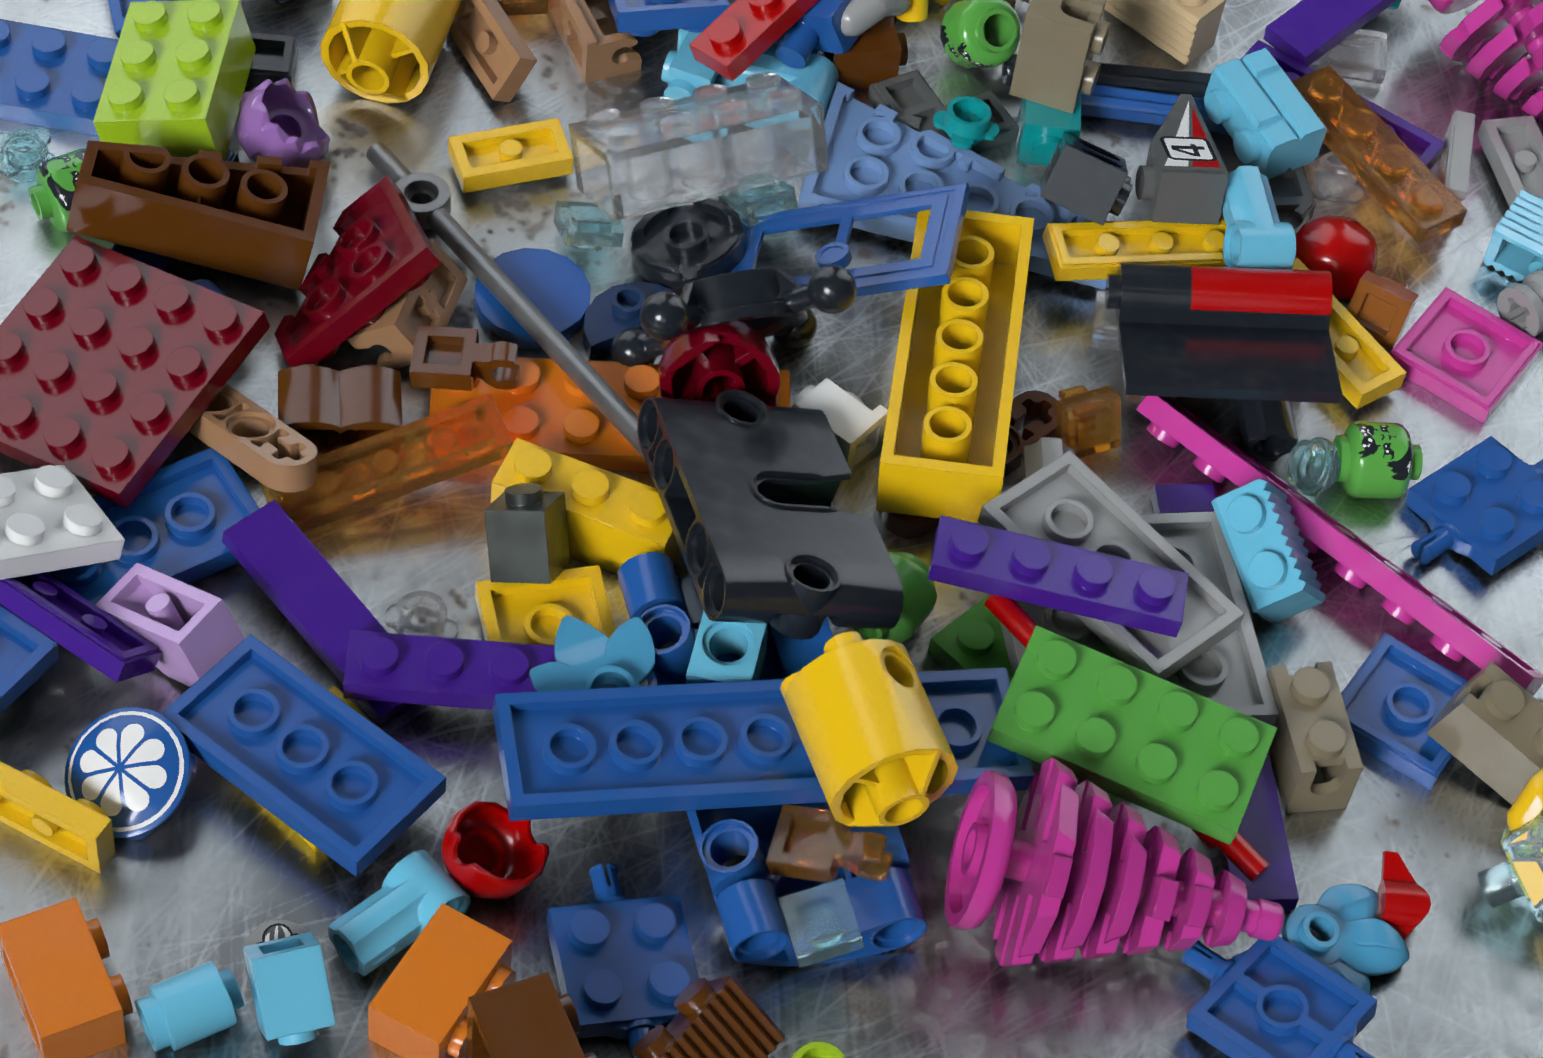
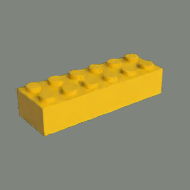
(956, 375)

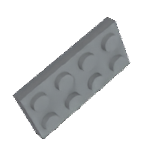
(1076, 508)

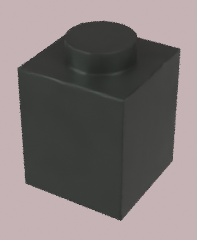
(527, 535)

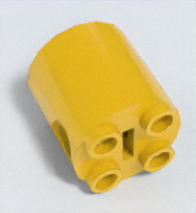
(386, 45)
(870, 732)

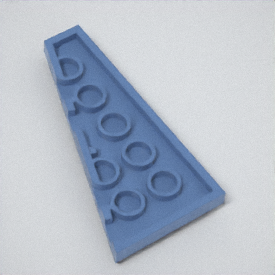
(881, 156)

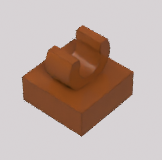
(1382, 307)

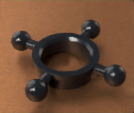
(759, 297)

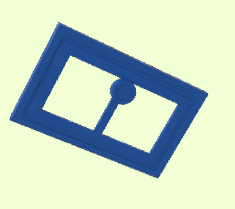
(938, 251)

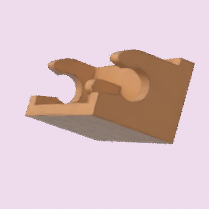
(593, 39)
(425, 306)

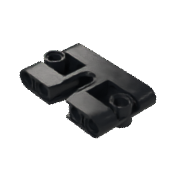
(759, 518)

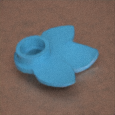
(593, 660)
(1352, 937)

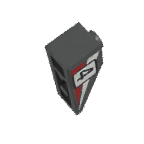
(1183, 170)

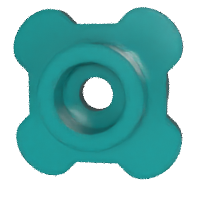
(966, 122)

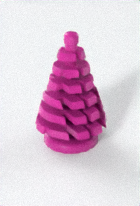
(1500, 40)
(1086, 876)

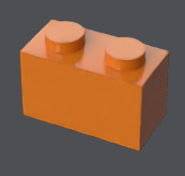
(63, 982)
(425, 998)

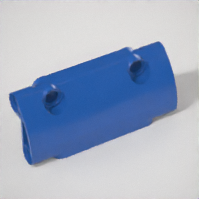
(747, 892)

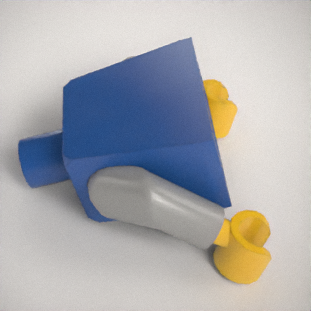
(837, 24)

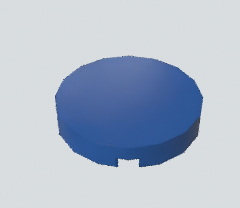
(550, 284)

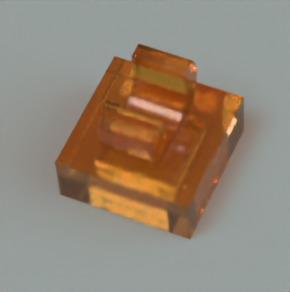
(1089, 419)

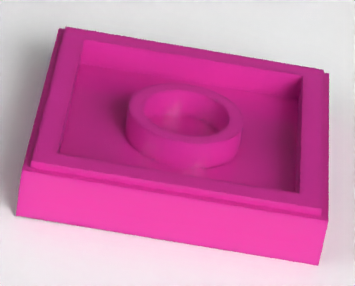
(1465, 354)

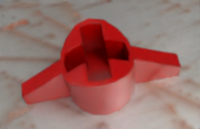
(1400, 898)

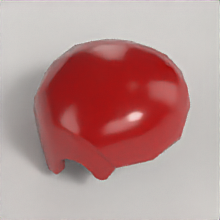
(1339, 247)
(490, 853)

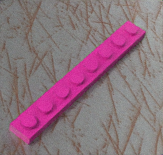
(1356, 559)

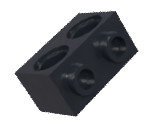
(1086, 179)

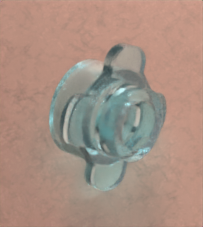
(23, 153)

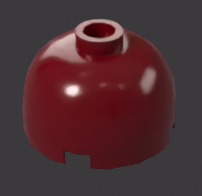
(717, 360)

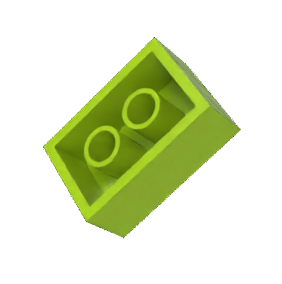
(177, 76)

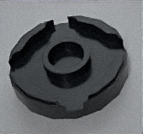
(688, 243)

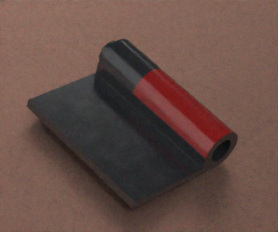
(1225, 332)

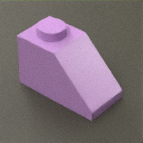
(180, 619)

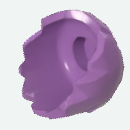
(281, 124)

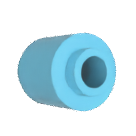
(189, 1006)

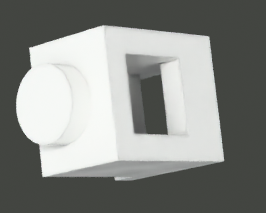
(853, 424)

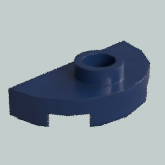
(614, 312)

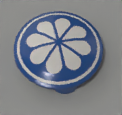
(132, 768)

